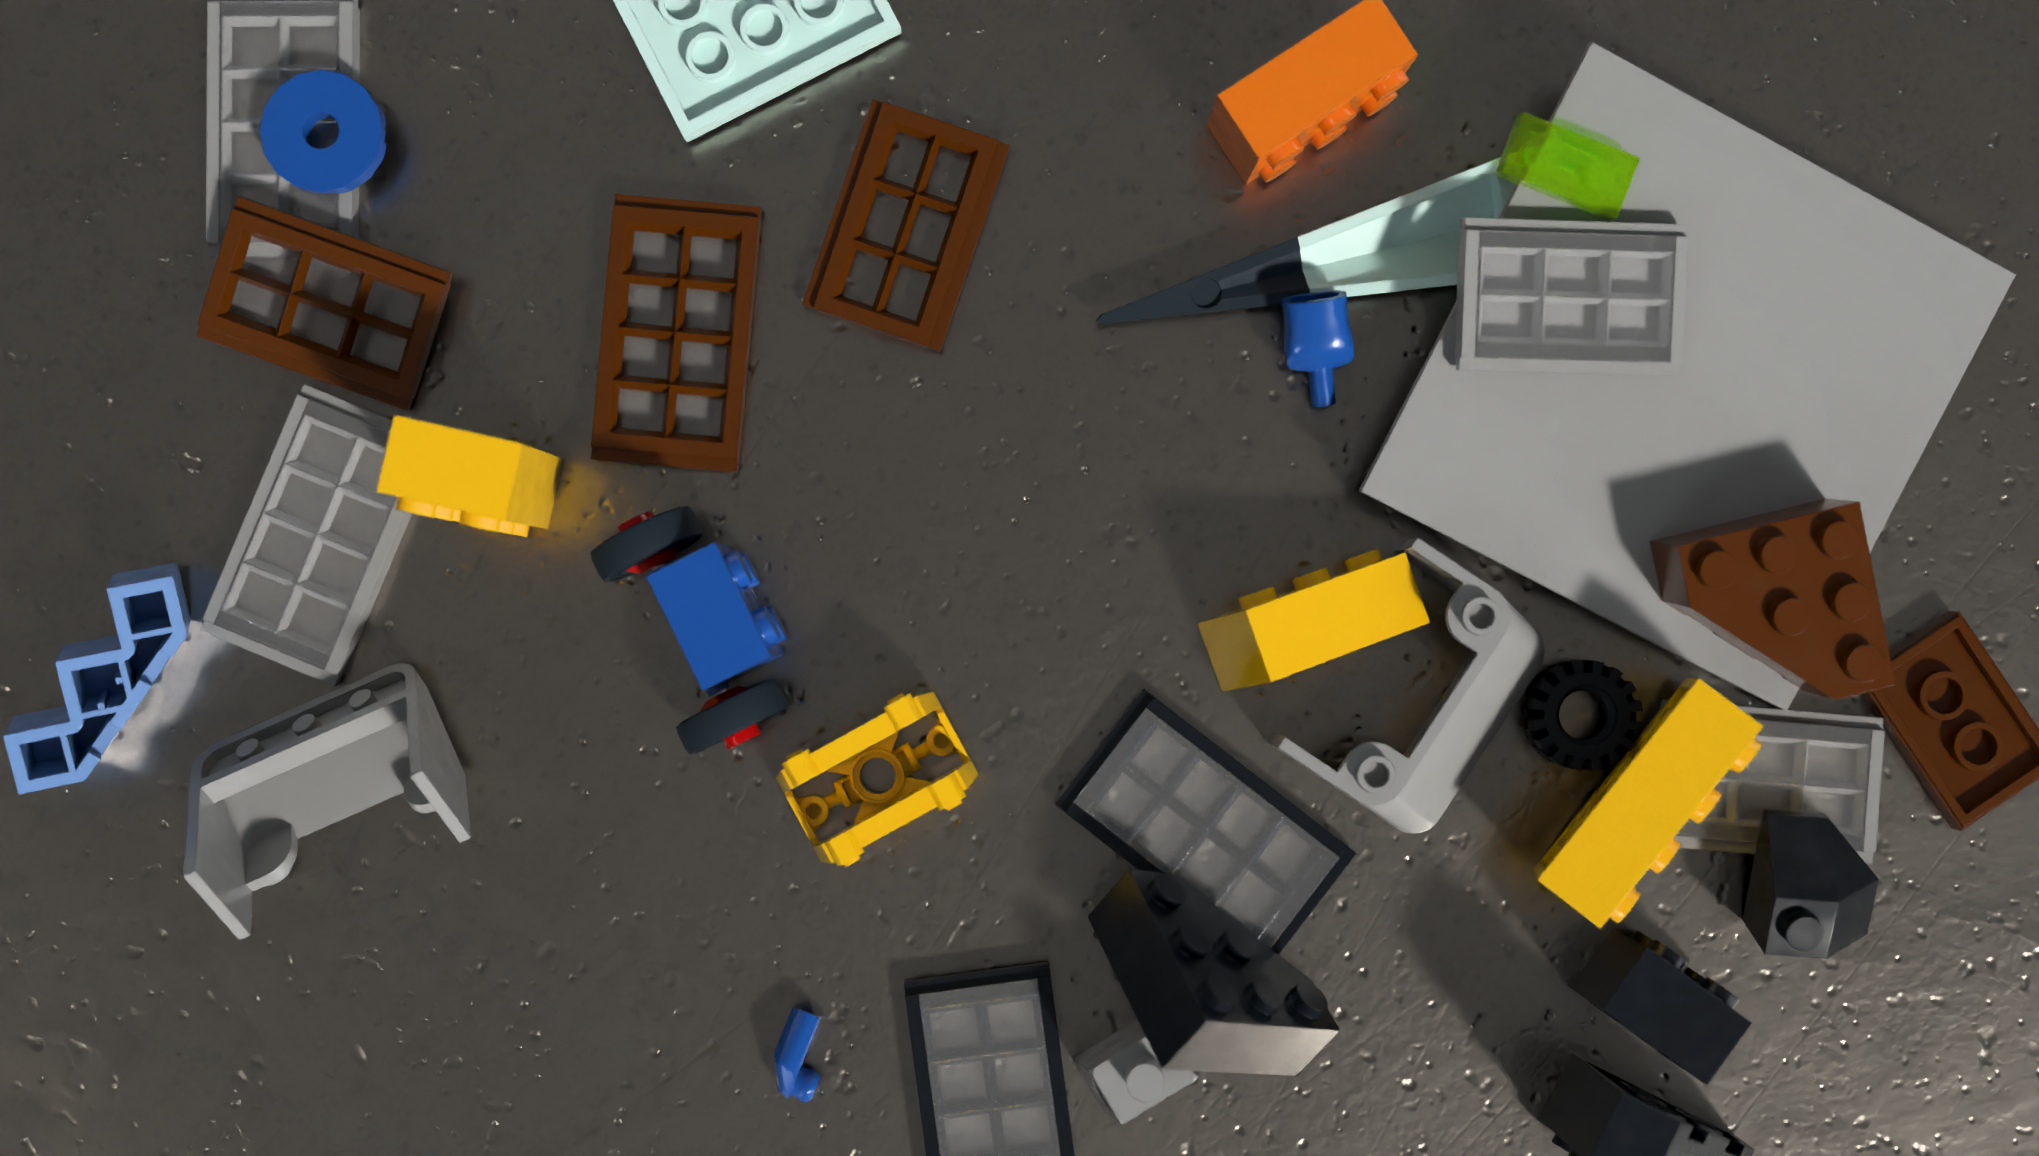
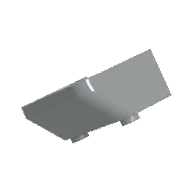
(1505, 655)
(309, 771)

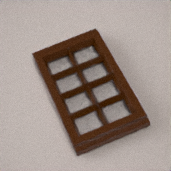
(676, 333)

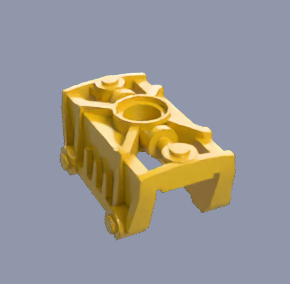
(879, 811)

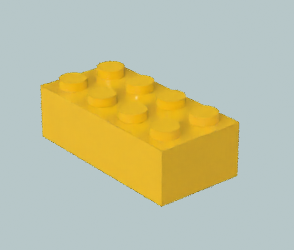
(1647, 801)

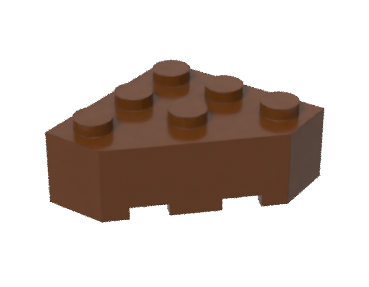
(1786, 592)

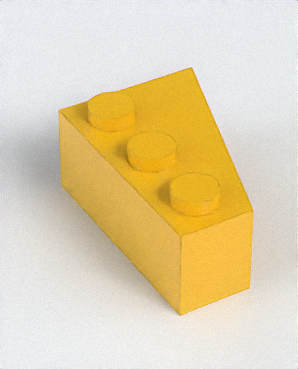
(1315, 621)

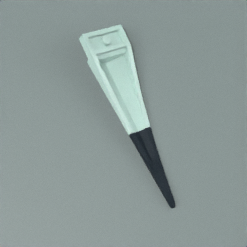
(1376, 251)

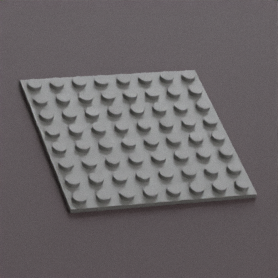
(1806, 373)

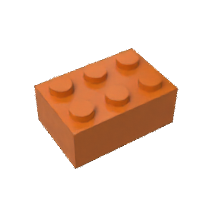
(1312, 91)

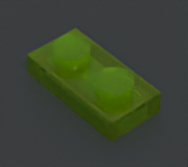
(1567, 166)

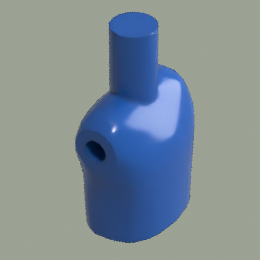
(1318, 339)

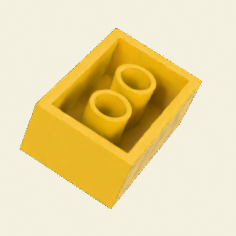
(469, 477)

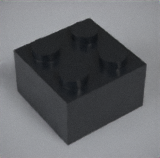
(1668, 1009)

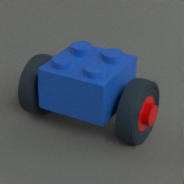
(712, 616)

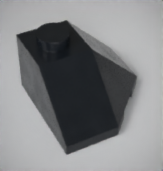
(1807, 887)

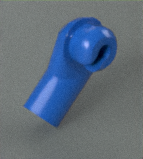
(790, 1054)

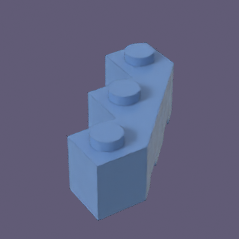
(101, 681)

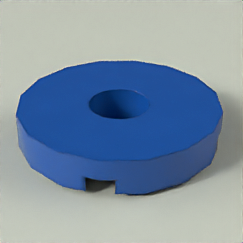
(294, 112)

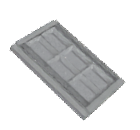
(1571, 297)
(1803, 766)

